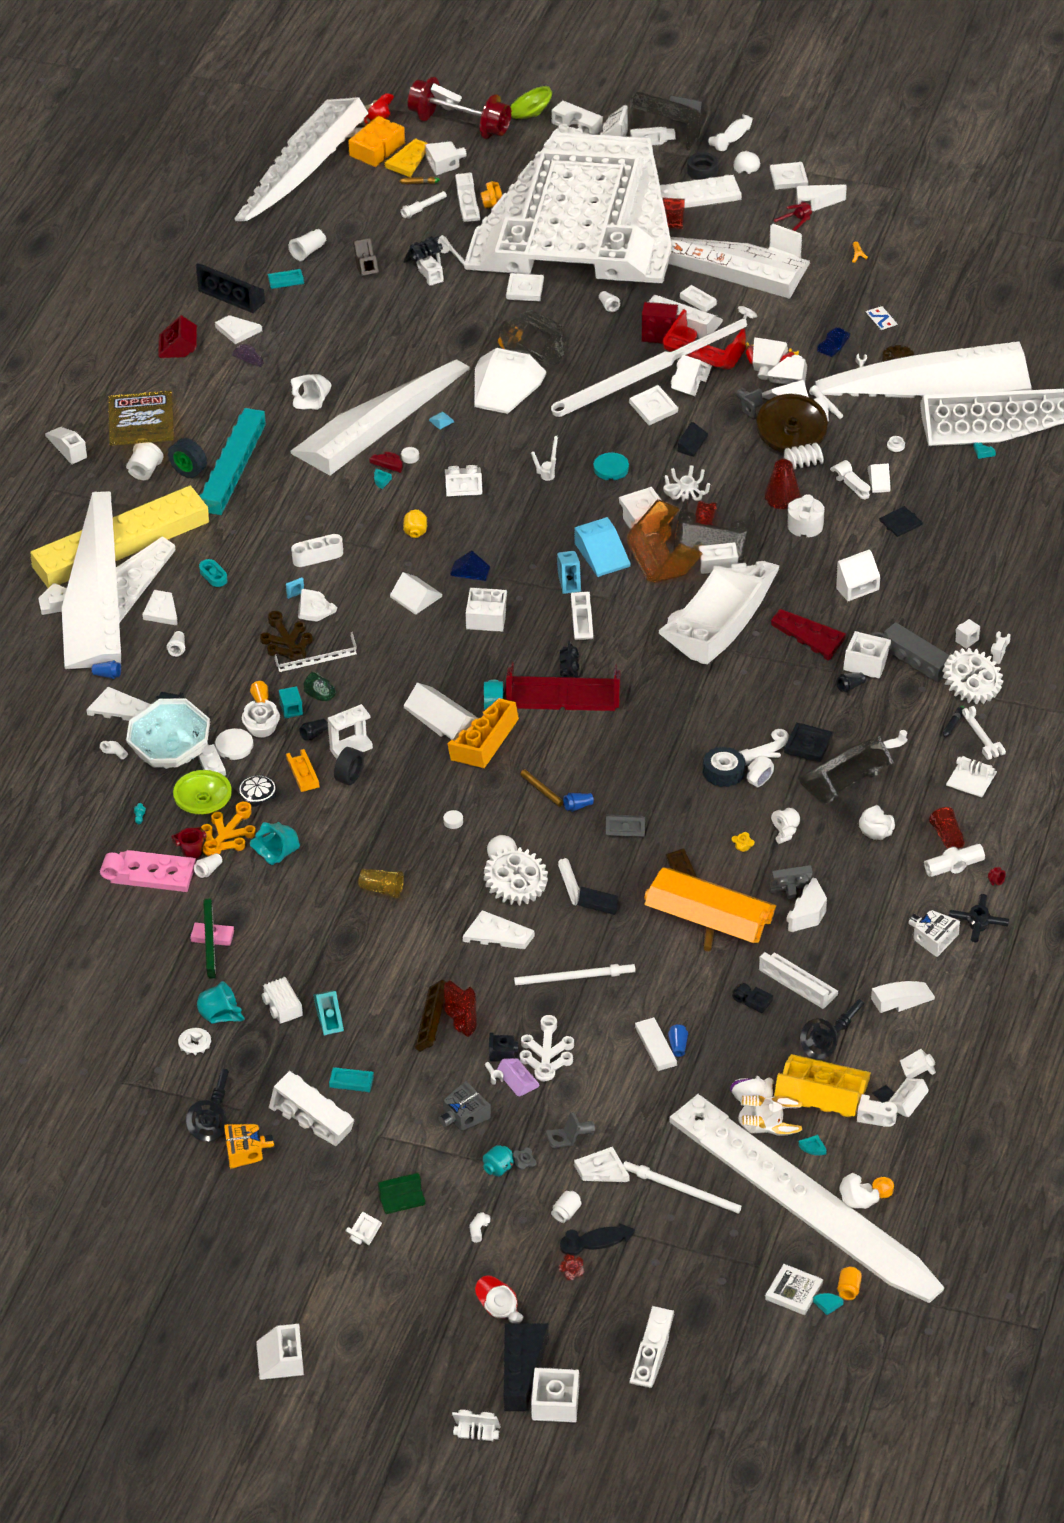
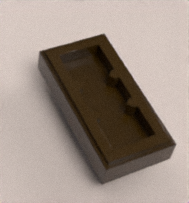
(680, 862)

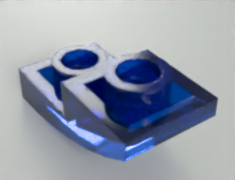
(834, 342)

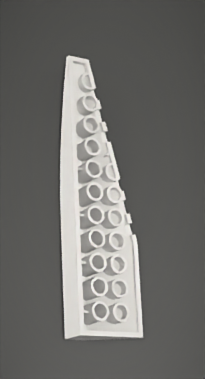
(305, 152)
(938, 373)
(989, 415)
(363, 425)
(91, 597)

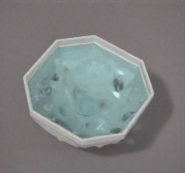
(168, 733)

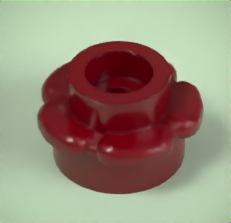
(996, 876)

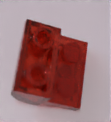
(674, 212)
(462, 1007)

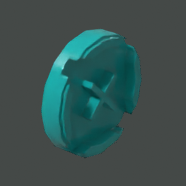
(611, 466)

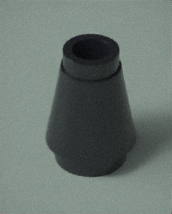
(849, 681)
(312, 729)

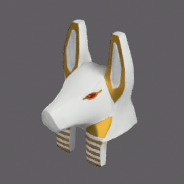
(766, 1114)

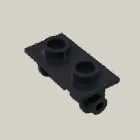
(569, 661)

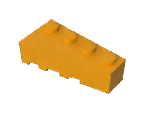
(485, 735)

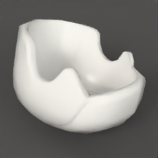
(747, 162)
(500, 842)

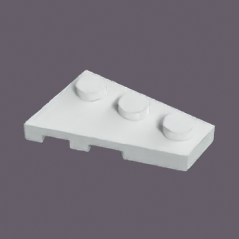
(116, 704)
(498, 930)

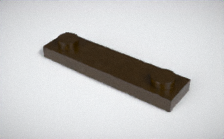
(430, 1016)

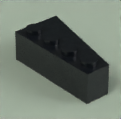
(522, 1354)

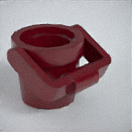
(190, 841)

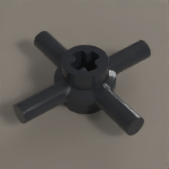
(979, 918)

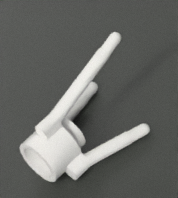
(446, 247)
(547, 469)

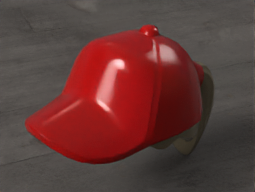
(378, 108)

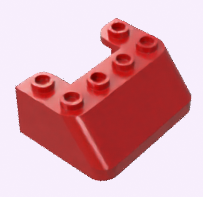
(682, 335)

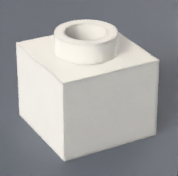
(967, 633)

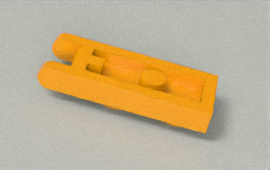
(303, 771)

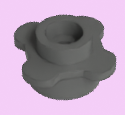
(520, 1162)

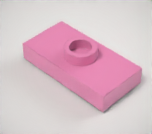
(222, 934)

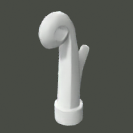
(767, 750)

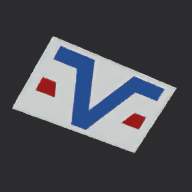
(881, 318)

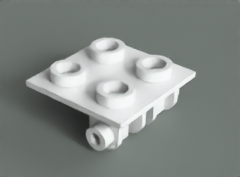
(971, 777)
(467, 1419)

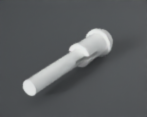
(408, 211)

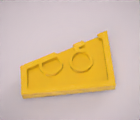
(408, 158)

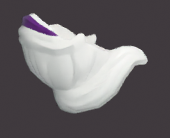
(752, 1087)

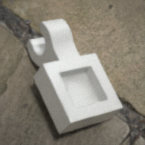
(999, 648)

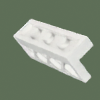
(797, 979)

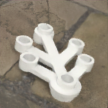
(545, 1070)

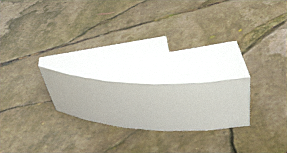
(581, 615)
(901, 995)

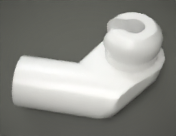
(113, 747)
(475, 1226)

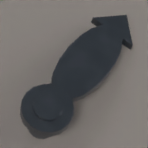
(594, 1239)

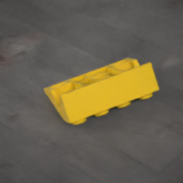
(822, 1085)

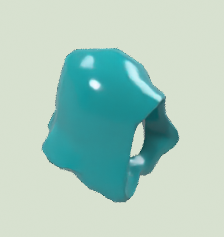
(276, 845)
(219, 1004)

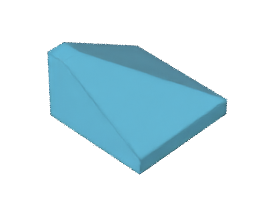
(441, 420)
(294, 587)

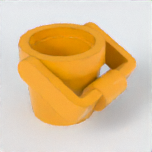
(491, 195)

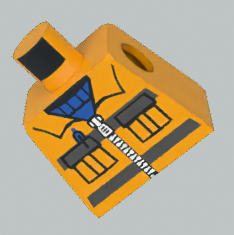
(245, 1144)

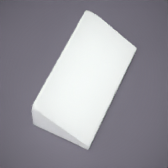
(909, 1096)

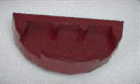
(388, 460)

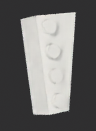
(310, 1109)

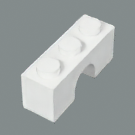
(570, 114)

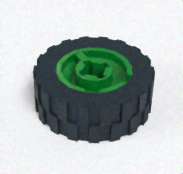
(187, 457)

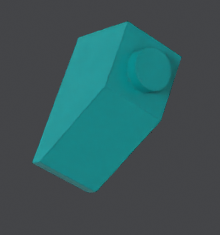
(328, 1012)

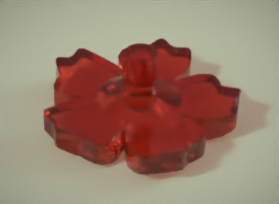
(572, 1267)

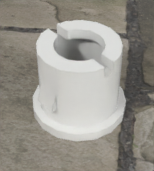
(144, 460)

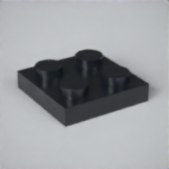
(808, 742)

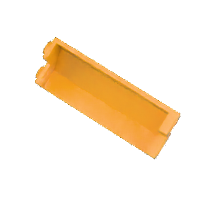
(709, 904)

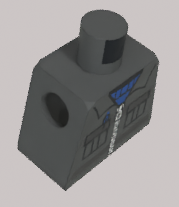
(465, 1108)

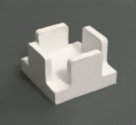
(637, 504)

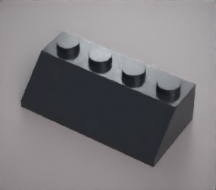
(229, 289)

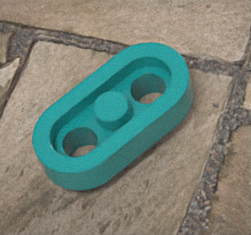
(213, 572)

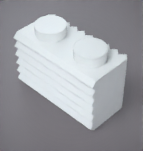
(282, 1000)

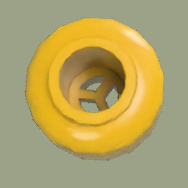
(415, 523)

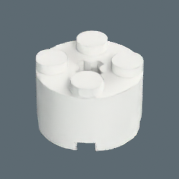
(805, 516)

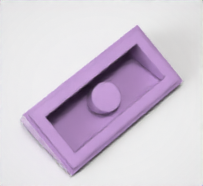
(517, 1076)

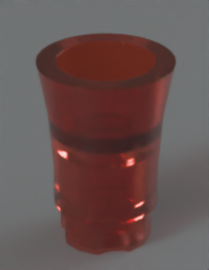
(946, 826)

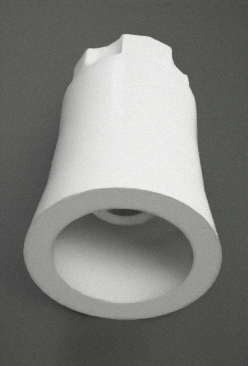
(306, 244)

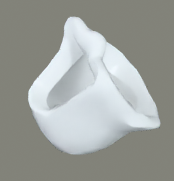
(315, 391)

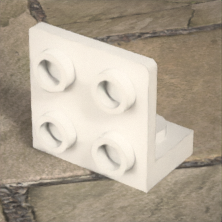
(785, 241)
(463, 481)

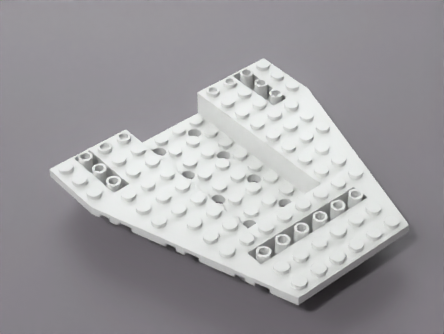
(627, 224)

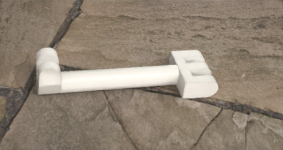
(990, 748)

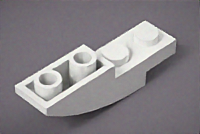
(652, 1348)

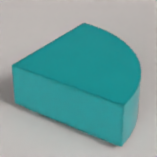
(983, 451)
(381, 478)
(813, 1146)
(828, 1302)

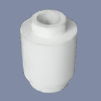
(566, 1206)

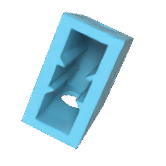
(569, 566)

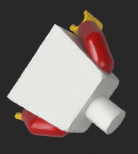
(767, 354)

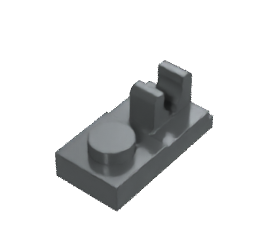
(625, 825)

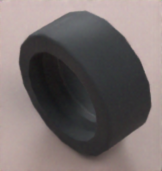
(702, 158)
(348, 765)

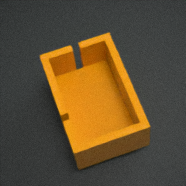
(376, 141)

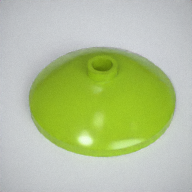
(531, 103)
(202, 792)

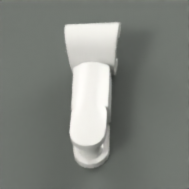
(851, 479)

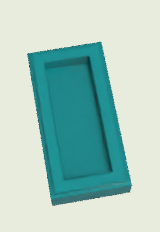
(285, 278)
(351, 1079)

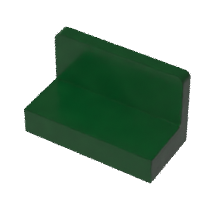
(401, 1193)

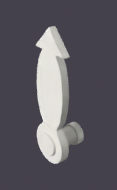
(731, 134)

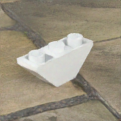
(809, 908)

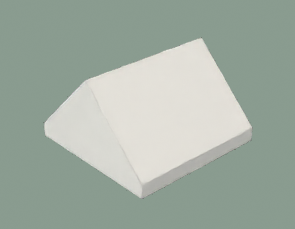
(414, 593)

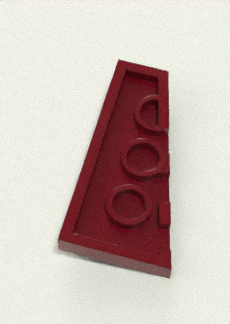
(816, 635)

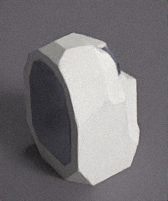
(760, 771)

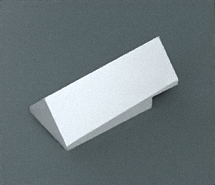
(438, 711)

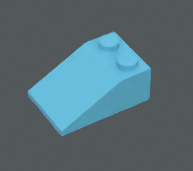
(601, 547)

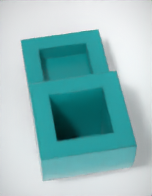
(492, 691)

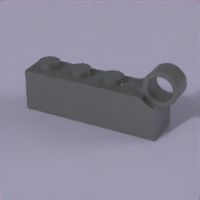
(915, 651)

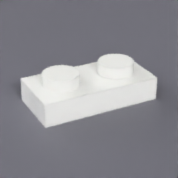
(698, 298)

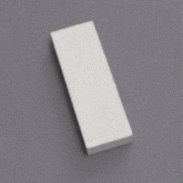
(655, 1044)

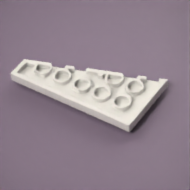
(139, 571)

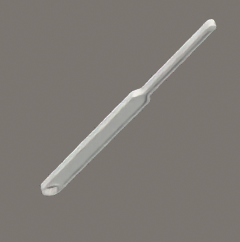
(638, 372)

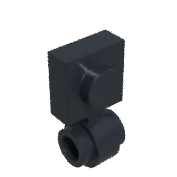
(756, 999)

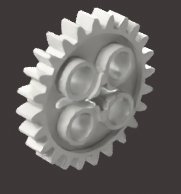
(968, 664)
(515, 875)

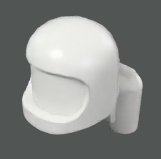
(786, 823)

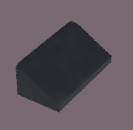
(692, 439)

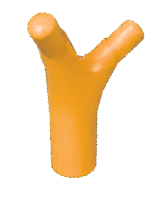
(858, 252)

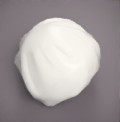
(876, 824)
(857, 1194)

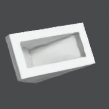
(879, 478)

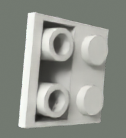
(857, 575)
(486, 609)
(280, 1353)

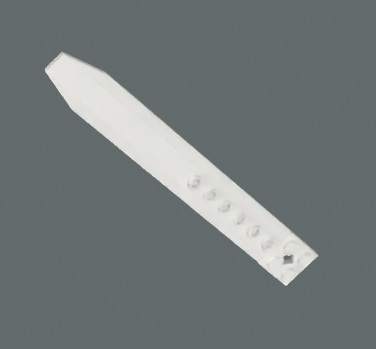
(806, 1199)

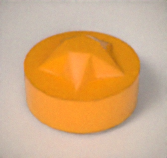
(884, 1186)

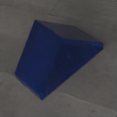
(470, 567)

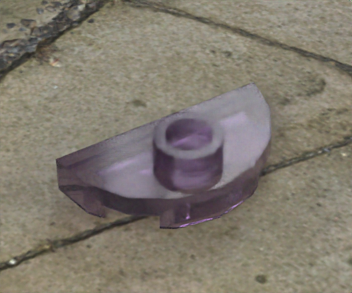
(248, 354)

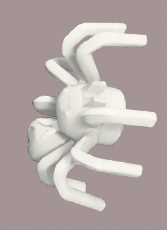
(685, 484)

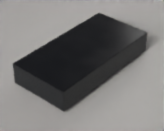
(597, 900)

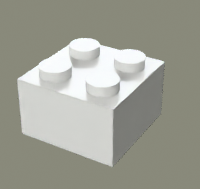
(555, 1395)

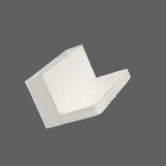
(718, 555)

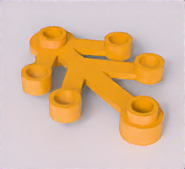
(216, 845)

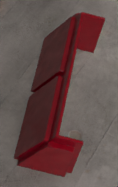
(565, 692)

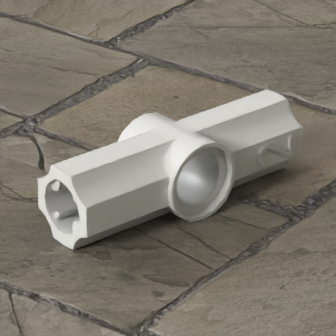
(954, 860)

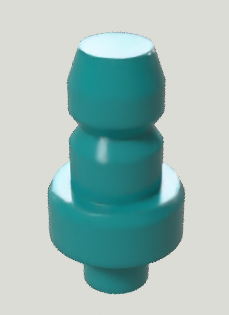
(139, 811)

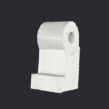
(431, 270)
(876, 1112)

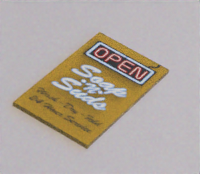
(140, 418)

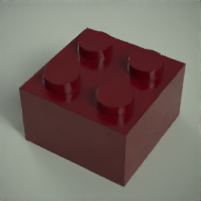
(657, 320)

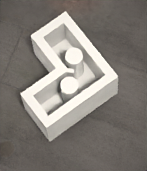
(689, 375)

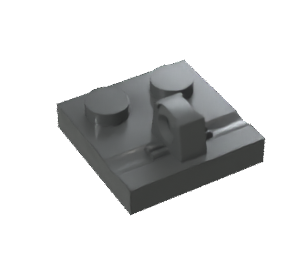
(790, 880)

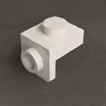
(917, 1064)
(364, 1229)

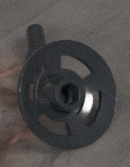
(823, 1036)
(208, 1115)

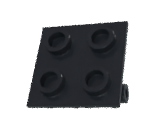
(420, 250)

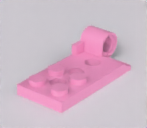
(117, 870)

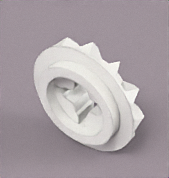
(198, 1035)

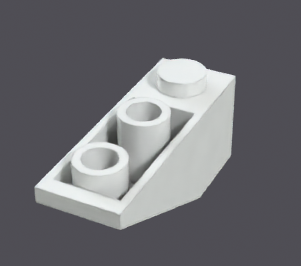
(820, 195)
(68, 443)

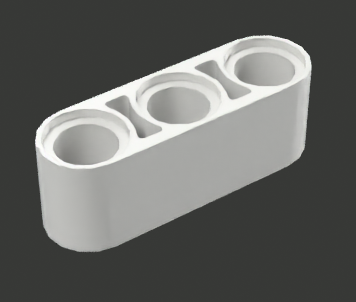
(317, 550)

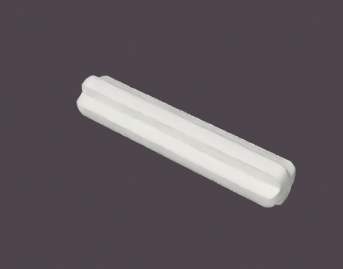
(569, 879)

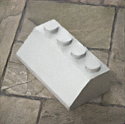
(696, 319)

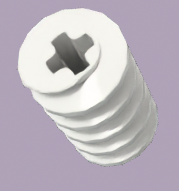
(804, 455)

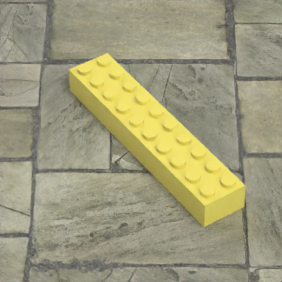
(132, 533)

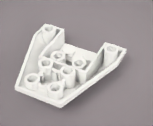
(505, 379)

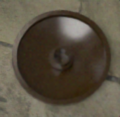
(791, 422)

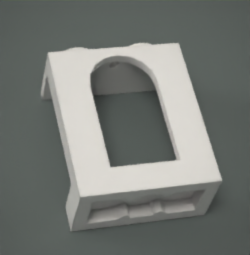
(354, 716)

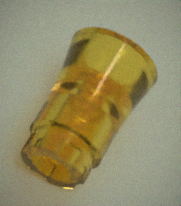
(382, 881)

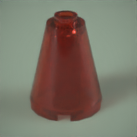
(782, 485)

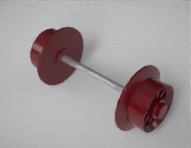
(494, 117)

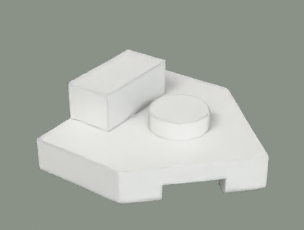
(52, 599)
(314, 606)

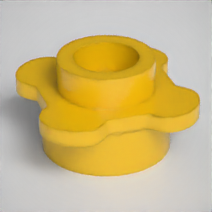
(743, 841)

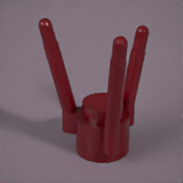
(802, 211)

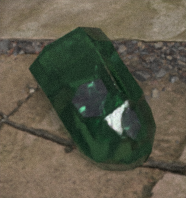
(318, 687)

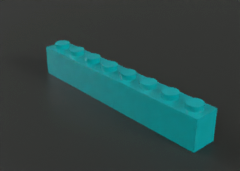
(233, 460)

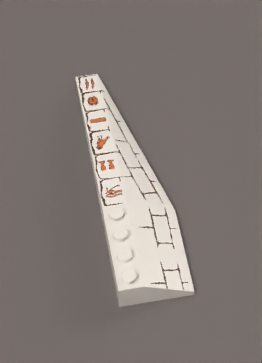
(740, 264)

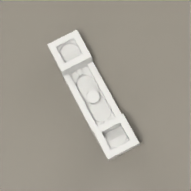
(467, 197)

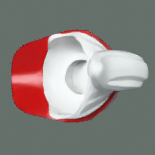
(498, 1299)

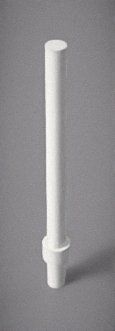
(613, 970)
(644, 1173)

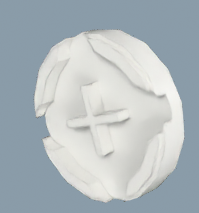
(234, 744)

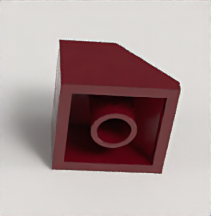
(178, 339)

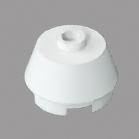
(260, 718)

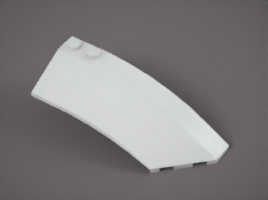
(719, 610)

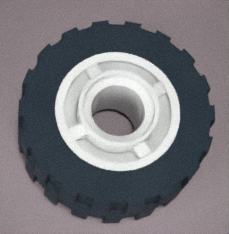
(723, 766)

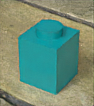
(290, 702)

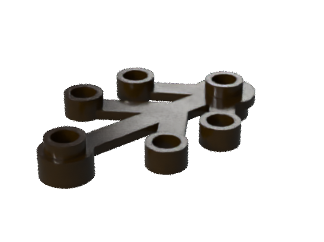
(295, 652)

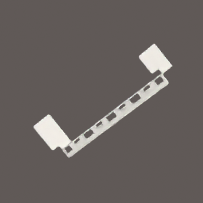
(316, 657)

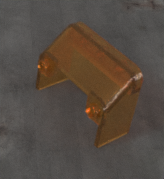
(649, 547)

